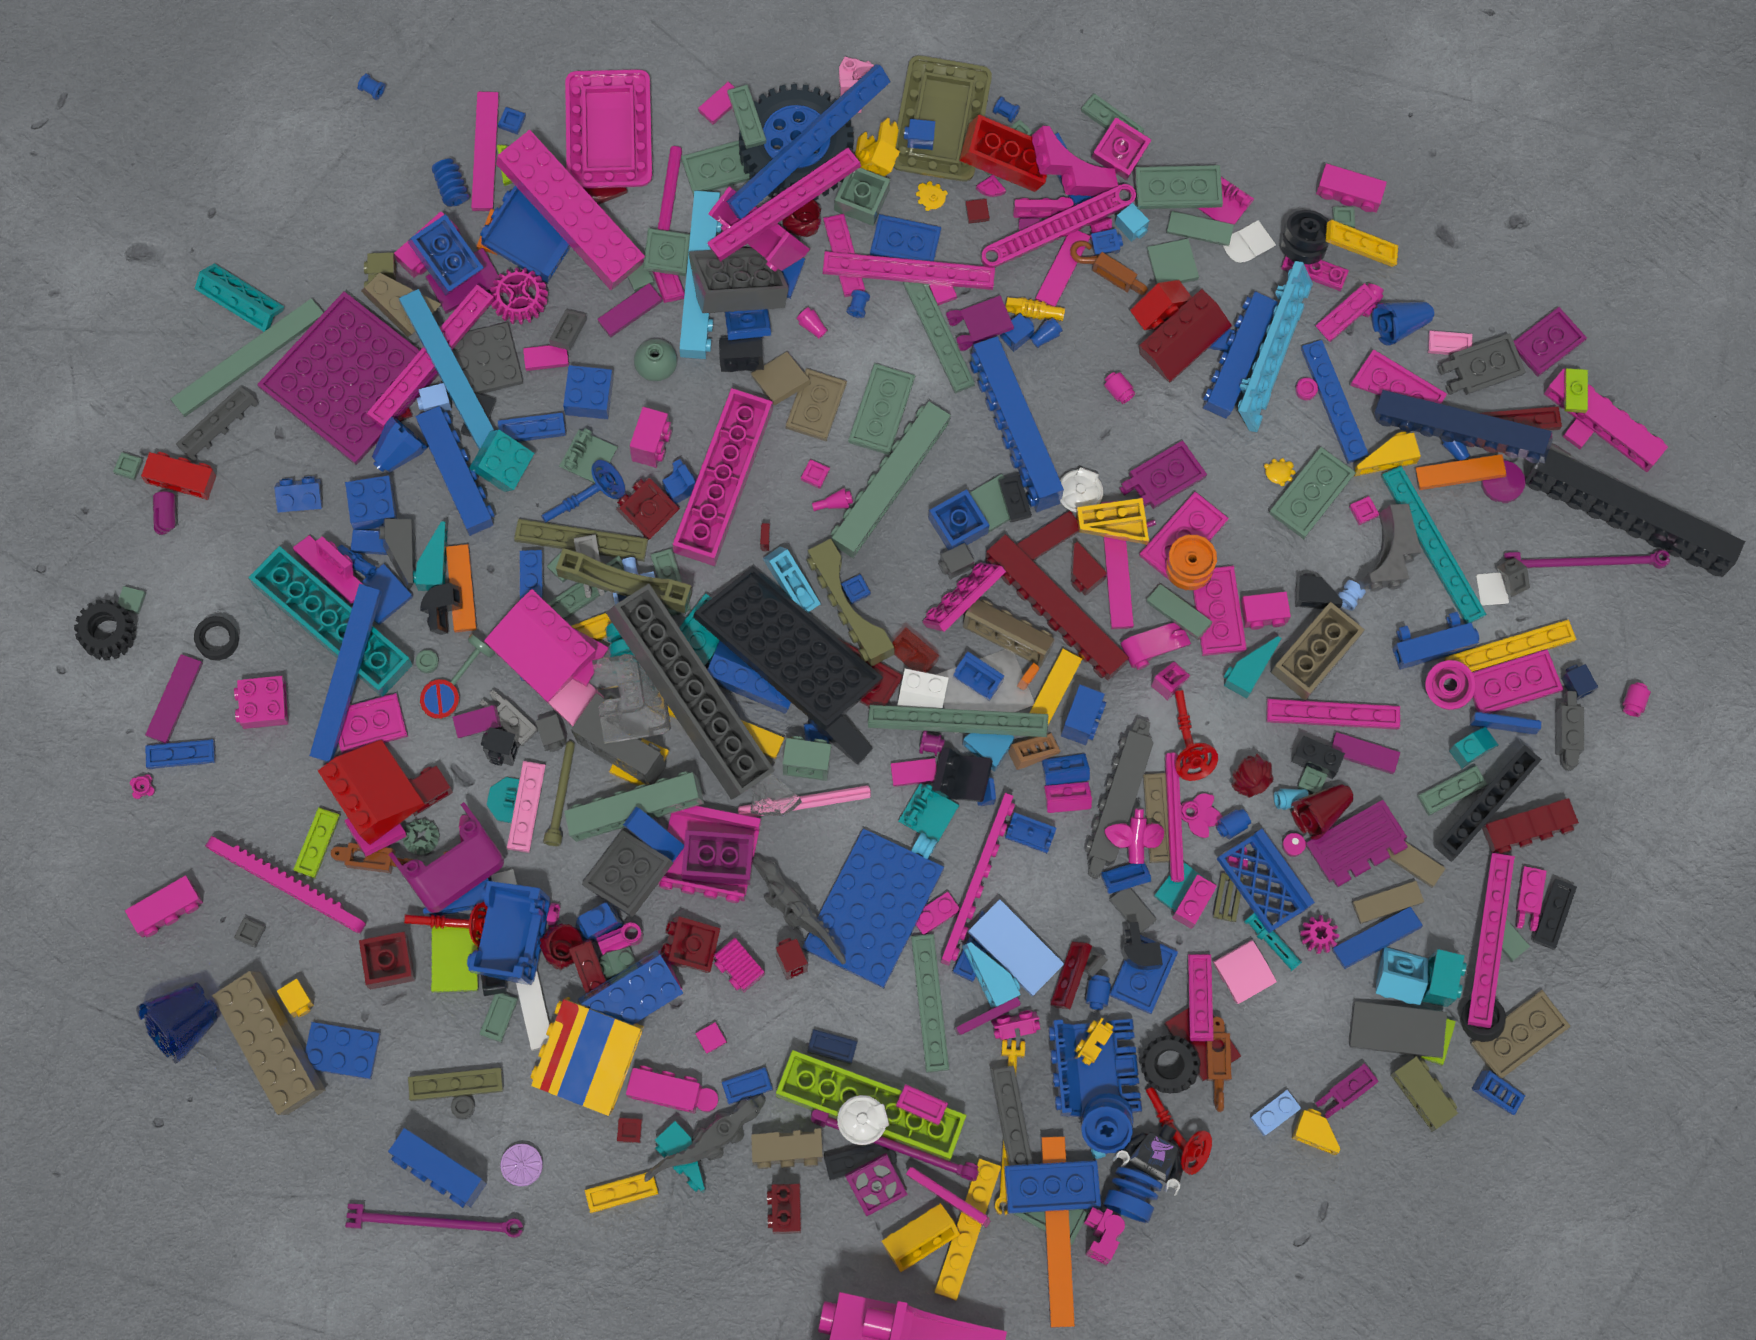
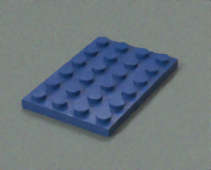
(875, 907)

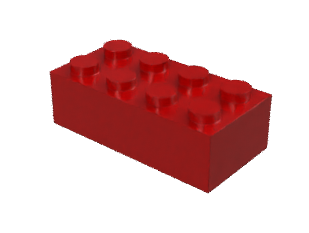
(1002, 153)

